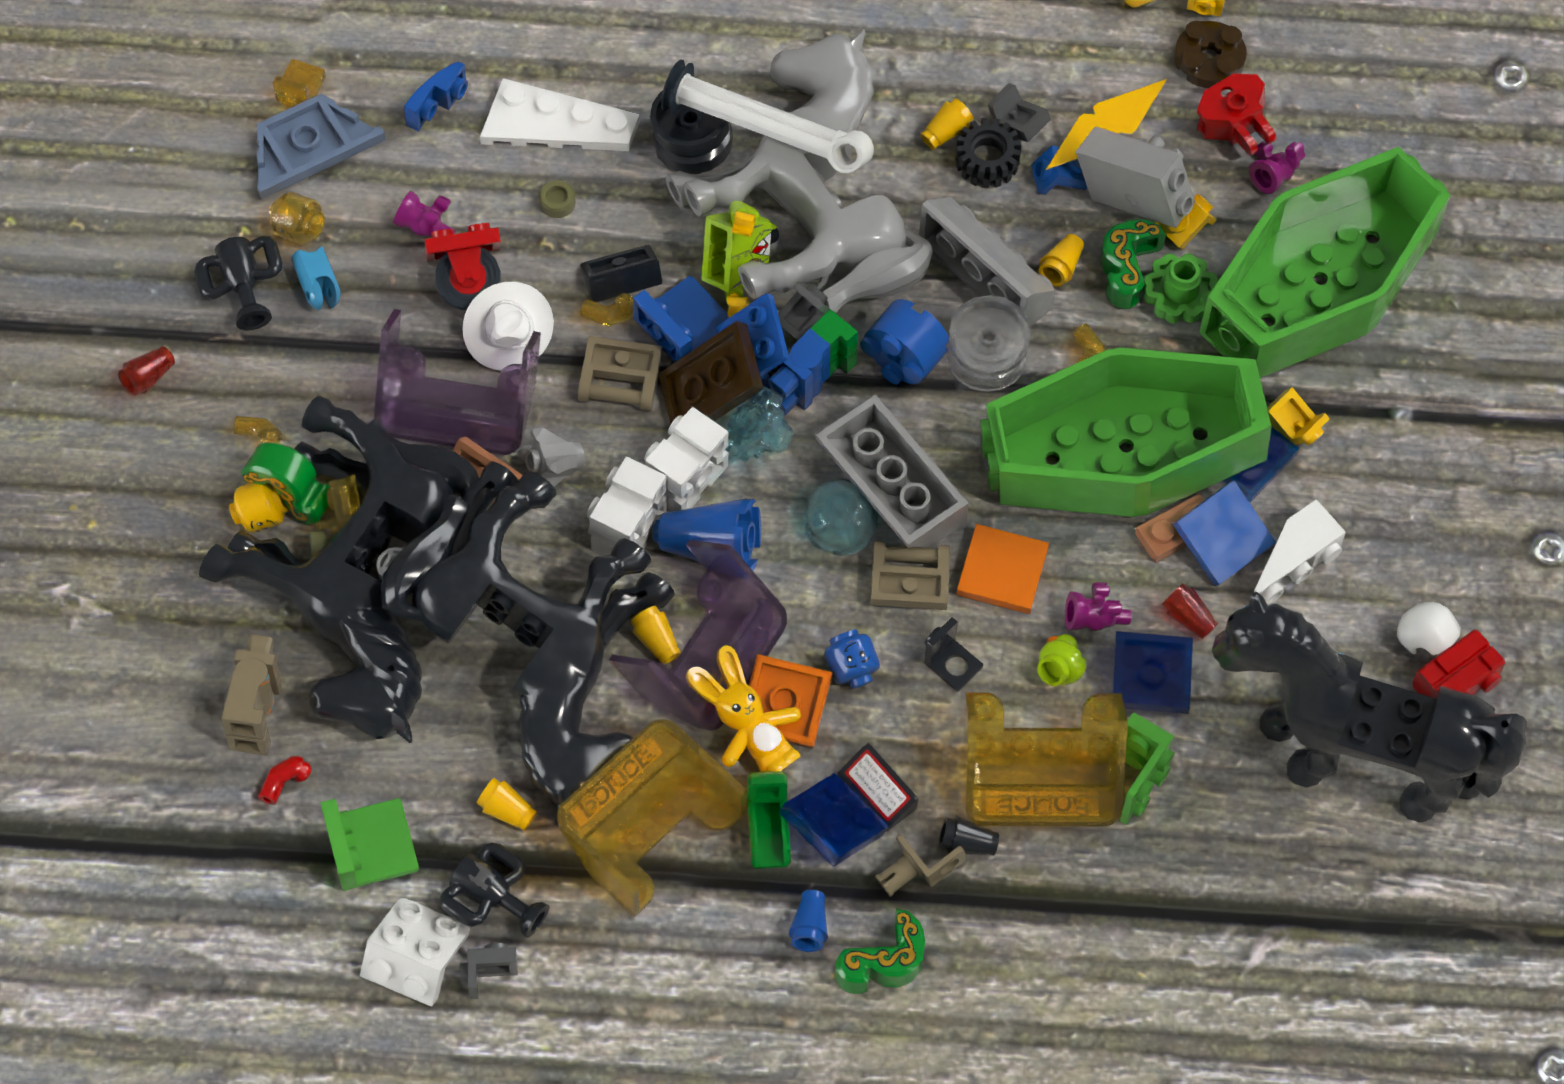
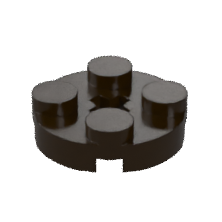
(1214, 36)

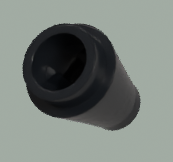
(969, 835)

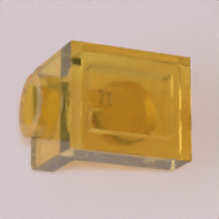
(298, 83)
(342, 498)

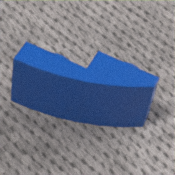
(437, 91)

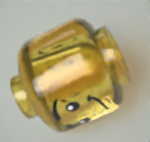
(296, 218)

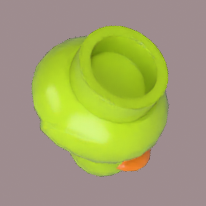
(1061, 661)

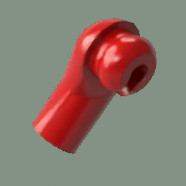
(279, 774)

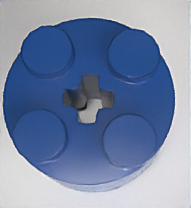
(905, 343)

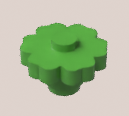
(1179, 287)

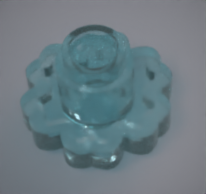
(758, 427)

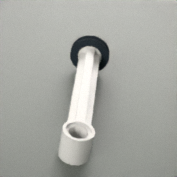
(684, 89)

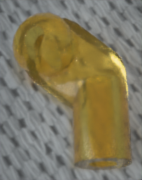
(610, 314)
(1089, 341)
(259, 427)

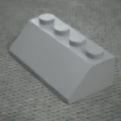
(982, 259)
(895, 474)

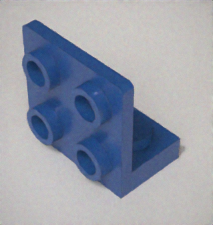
(679, 318)
(764, 333)

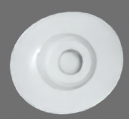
(502, 322)

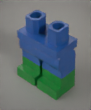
(813, 359)

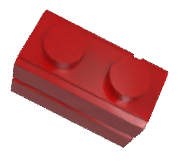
(1464, 667)

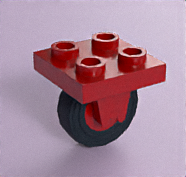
(464, 262)

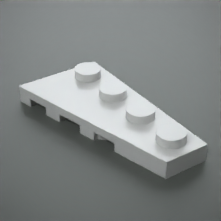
(538, 115)

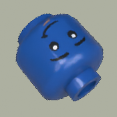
(852, 659)

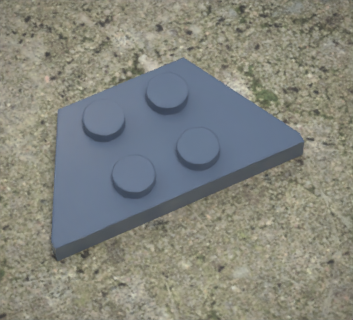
(308, 141)

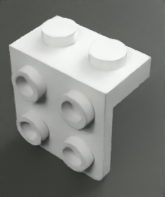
(412, 950)

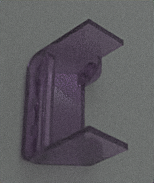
(448, 410)
(738, 615)

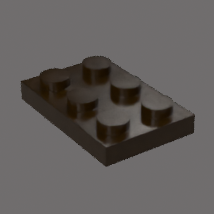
(713, 375)

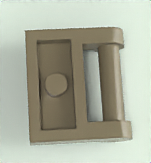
(621, 362)
(910, 585)

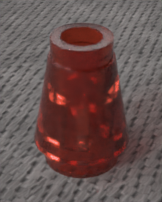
(144, 371)
(1190, 611)

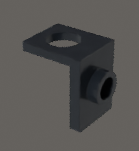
(942, 646)

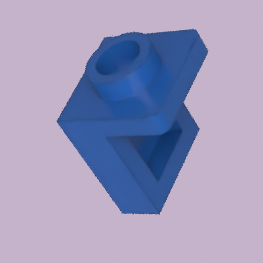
(1066, 175)

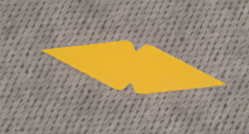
(1116, 114)

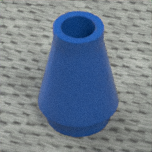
(809, 924)

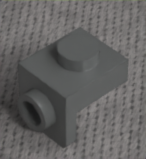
(1020, 114)
(803, 310)
(490, 961)

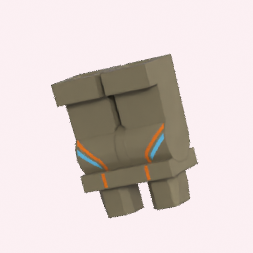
(251, 697)

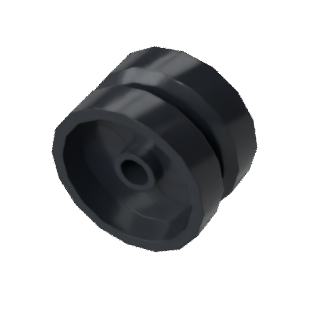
(690, 138)

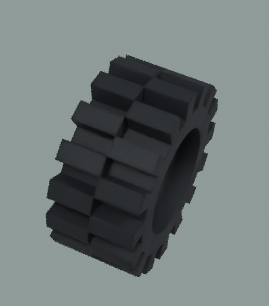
(991, 135)

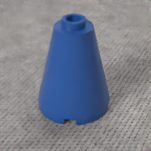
(722, 523)

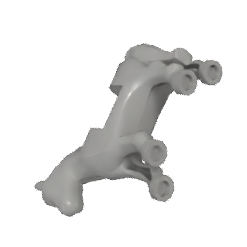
(853, 248)

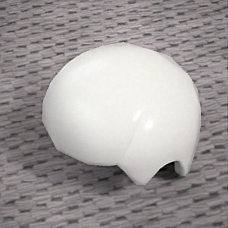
(1428, 627)

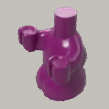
(1275, 168)
(419, 217)
(1094, 612)

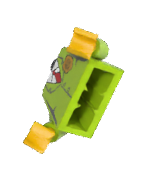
(732, 241)

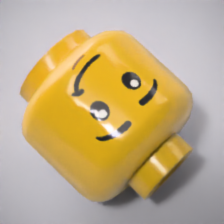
(257, 507)

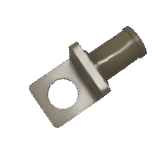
(911, 865)

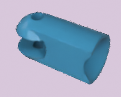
(316, 277)

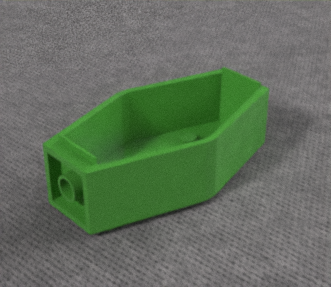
(1323, 234)
(1131, 398)

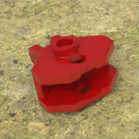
(1236, 113)

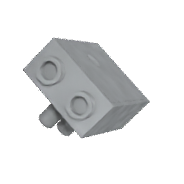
(1136, 176)

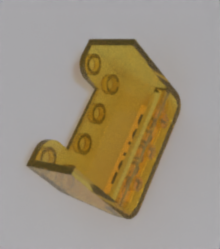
(1044, 772)
(640, 801)

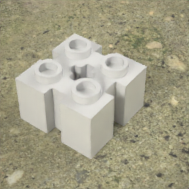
(689, 458)
(628, 507)

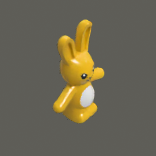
(742, 710)

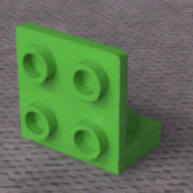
(1147, 751)
(370, 842)

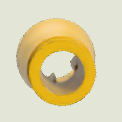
(946, 123)
(1061, 260)
(656, 634)
(506, 804)

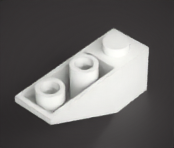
(1303, 543)

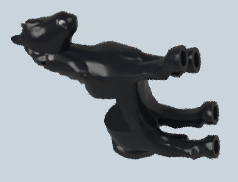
(400, 496)
(461, 568)
(1335, 712)

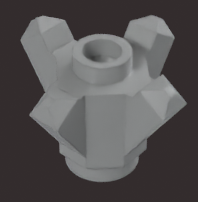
(552, 455)

